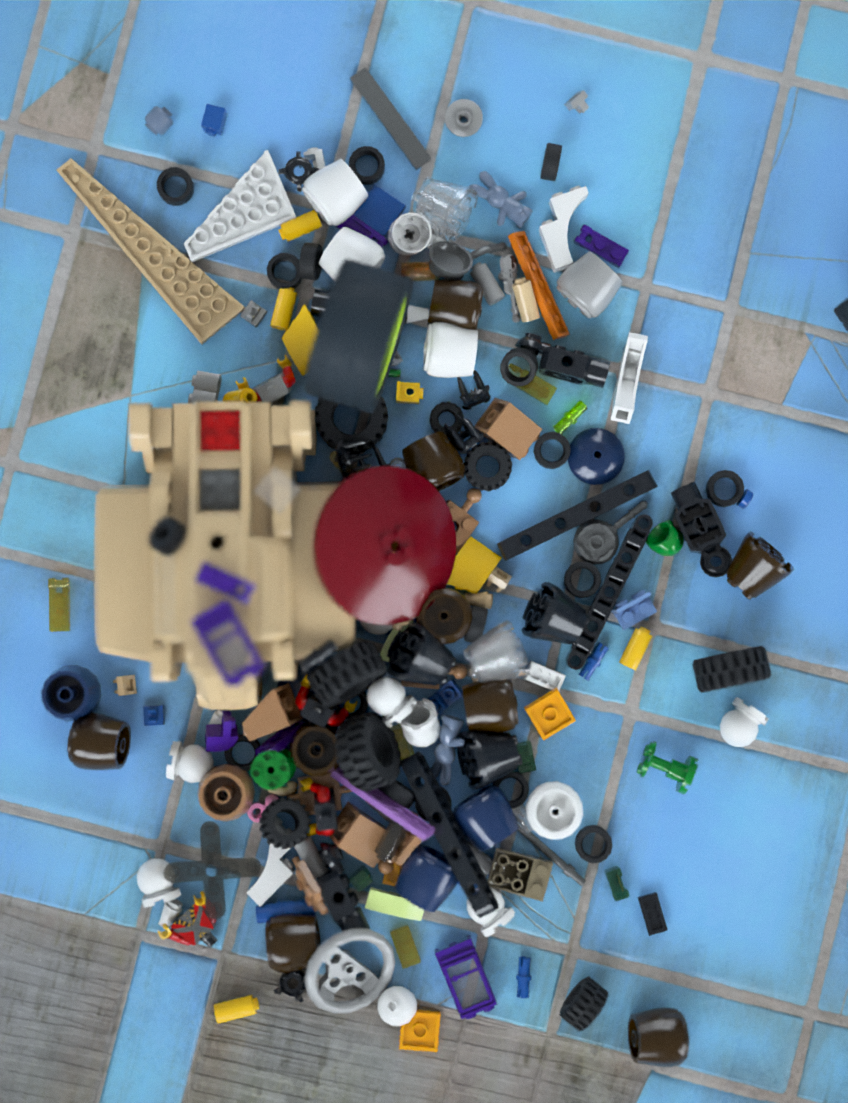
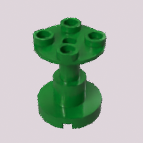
(273, 769)
(675, 770)

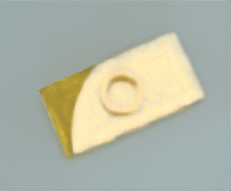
(405, 946)

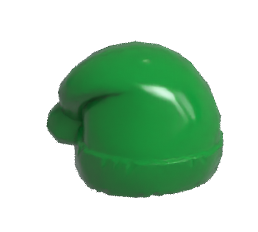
(665, 539)

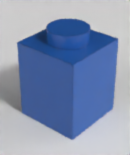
(214, 120)

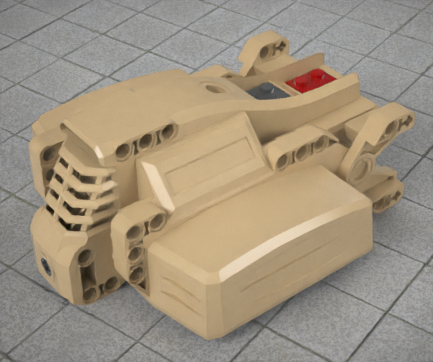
(204, 475)

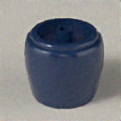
(71, 693)
(486, 817)
(426, 878)

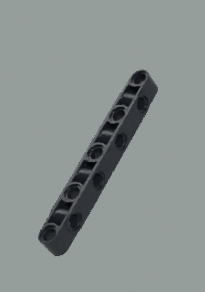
(577, 515)
(616, 579)
(449, 835)

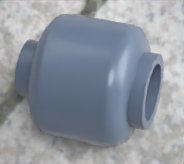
(158, 120)

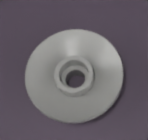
(463, 109)

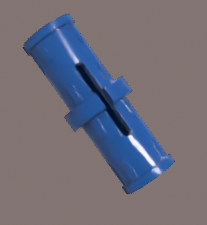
(593, 661)
(523, 977)

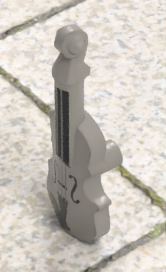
(509, 274)

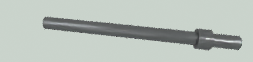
(567, 869)

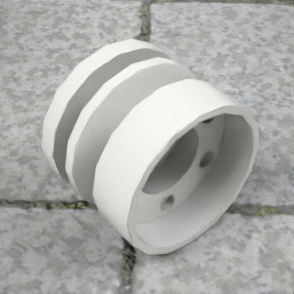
(408, 223)

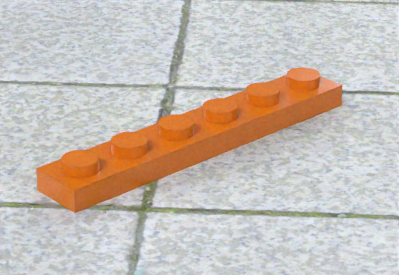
(542, 292)

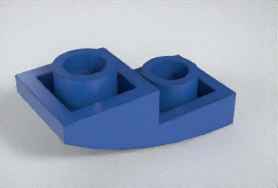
(446, 696)

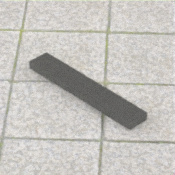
(390, 118)

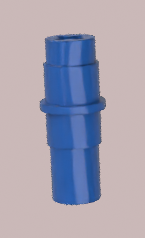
(268, 910)

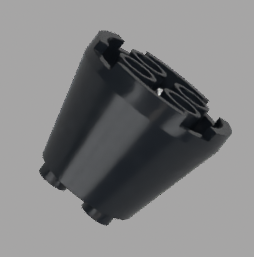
(554, 616)
(419, 657)
(487, 756)

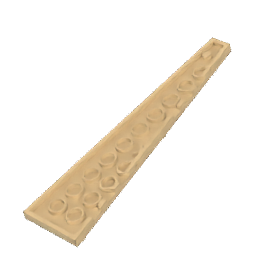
(183, 285)

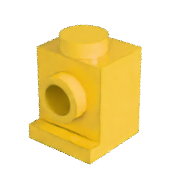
(403, 397)

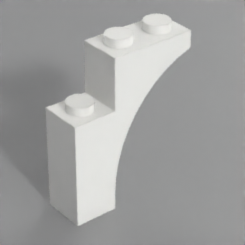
(555, 232)
(628, 378)
(275, 872)

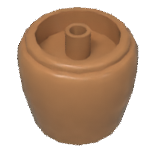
(215, 800)

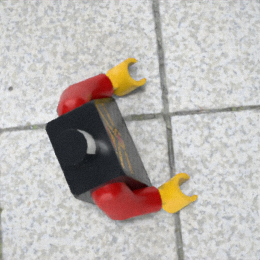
(313, 710)
(324, 808)

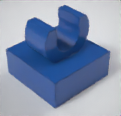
(153, 715)

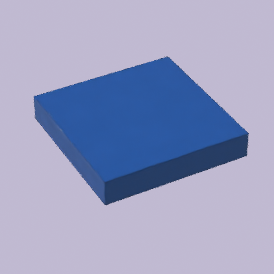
(379, 210)

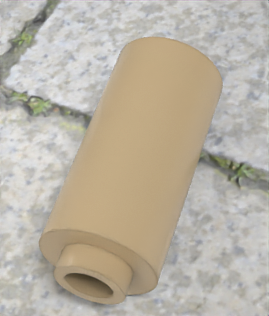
(525, 300)

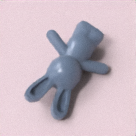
(499, 198)
(445, 751)

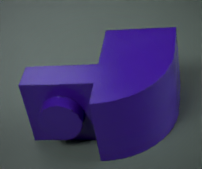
(221, 736)

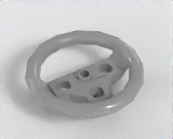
(346, 968)

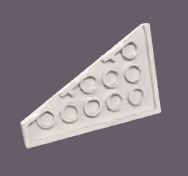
(250, 209)

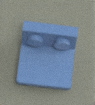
(635, 610)

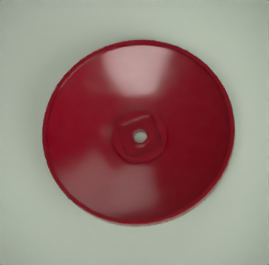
(356, 539)

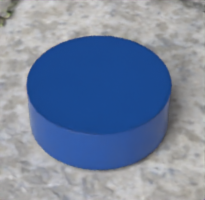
(745, 499)

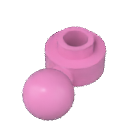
(255, 818)

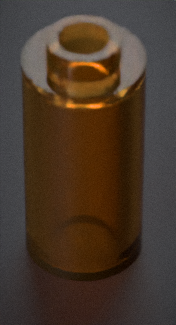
(418, 271)

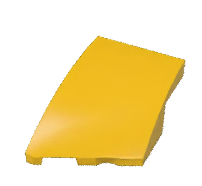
(300, 339)
(473, 566)

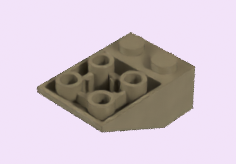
(520, 873)

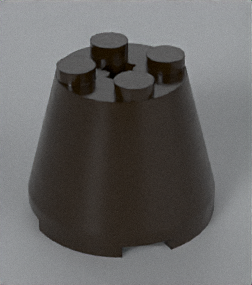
(757, 567)

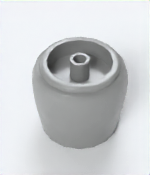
(589, 285)

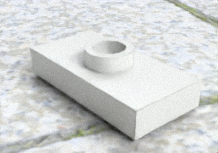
(544, 676)

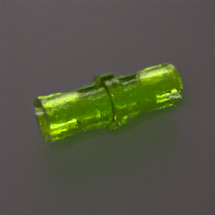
(570, 417)

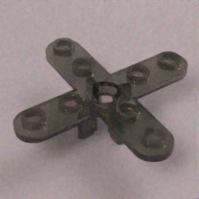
(211, 856)

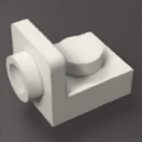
(315, 153)

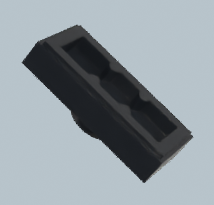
(652, 913)

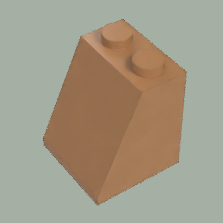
(508, 427)
(272, 713)
(358, 834)

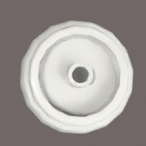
(334, 192)
(353, 246)
(449, 350)
(558, 823)

